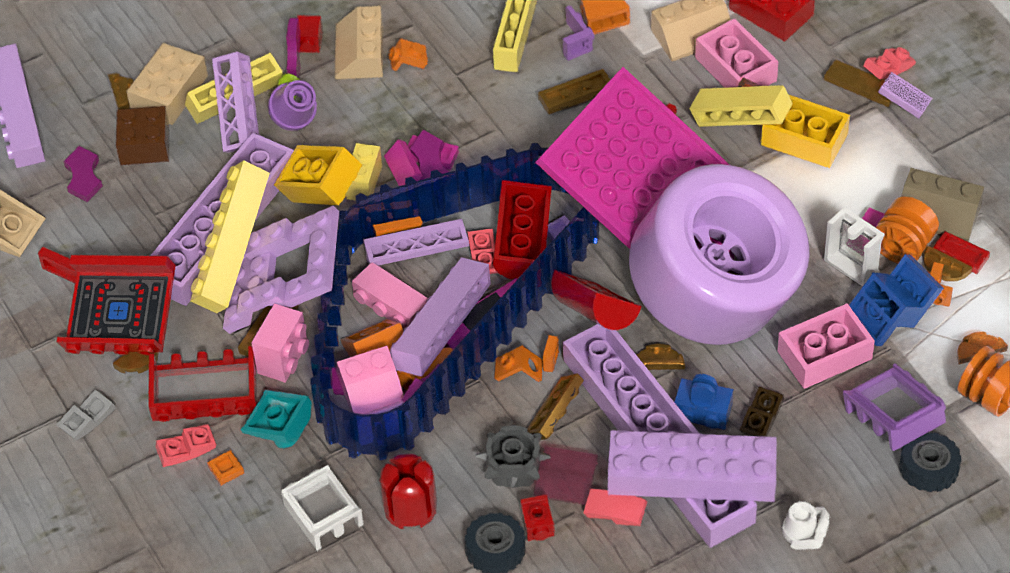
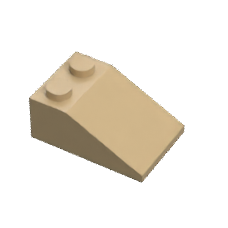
(17, 225)

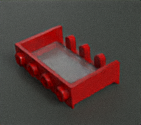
(202, 387)

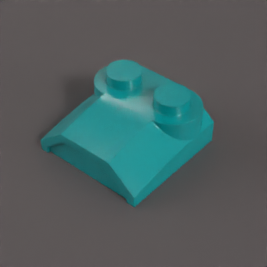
(279, 418)

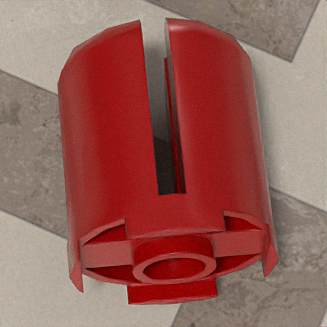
(408, 491)

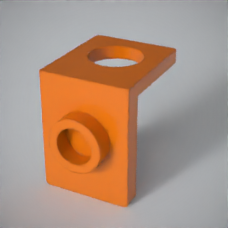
(516, 361)

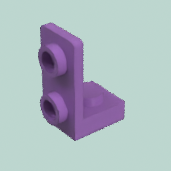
(582, 39)

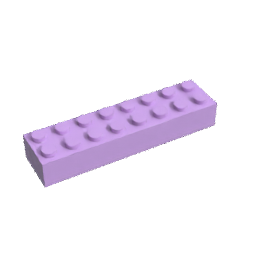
(187, 239)

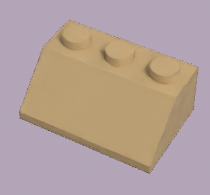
(684, 21)
(360, 44)

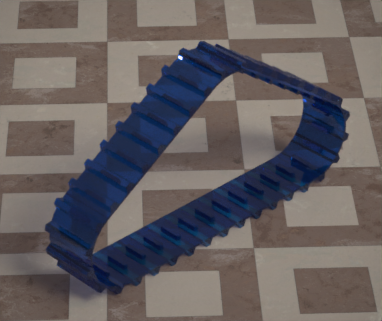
(431, 200)

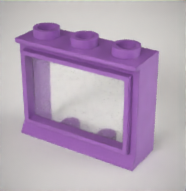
(896, 406)

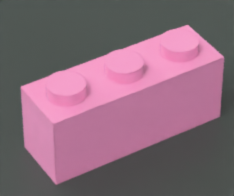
(387, 295)

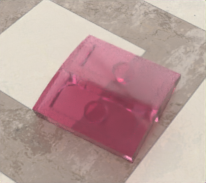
(566, 475)

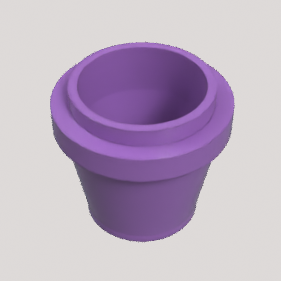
(289, 113)

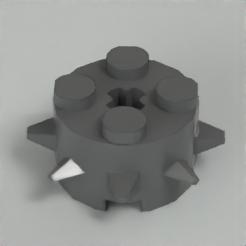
(513, 457)

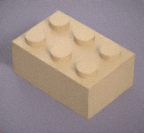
(168, 80)

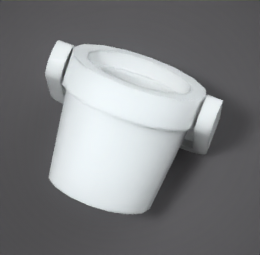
(801, 526)

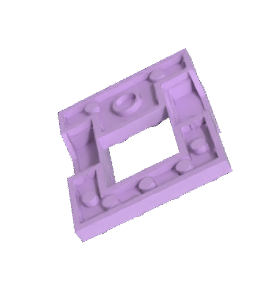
(256, 282)

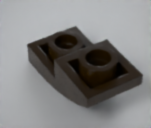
(762, 413)

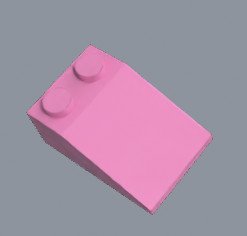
(369, 381)

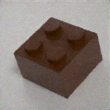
(142, 135)

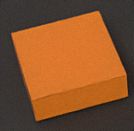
(550, 353)
(225, 467)

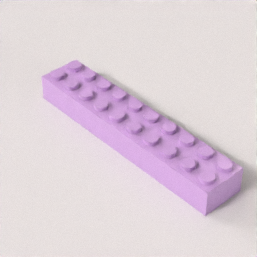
(640, 404)

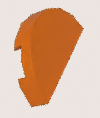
(397, 226)

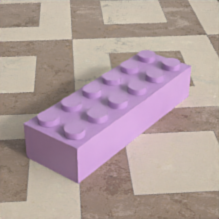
(692, 466)

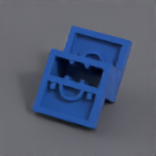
(895, 299)

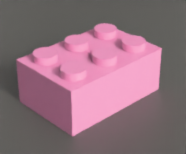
(734, 53)
(825, 346)

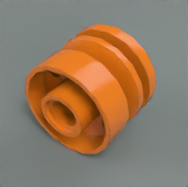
(907, 228)
(989, 379)

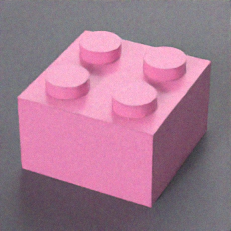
(280, 343)

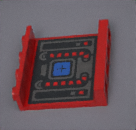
(119, 304)

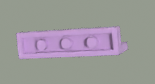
(242, 96)
(416, 242)

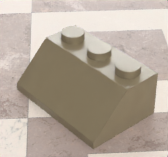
(950, 199)

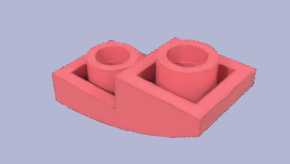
(893, 60)
(482, 247)
(192, 444)
(619, 508)

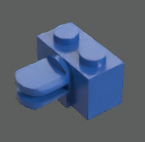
(705, 401)

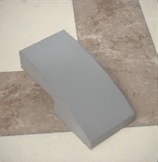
(89, 415)

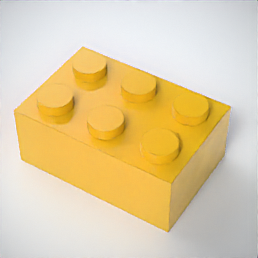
(808, 132)
(318, 175)

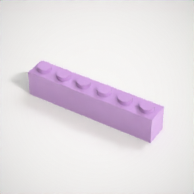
(17, 111)
(440, 317)

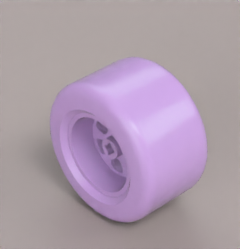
(691, 286)

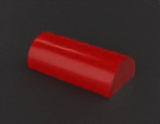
(521, 227)
(594, 301)

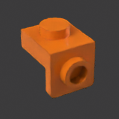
(408, 53)
(945, 296)

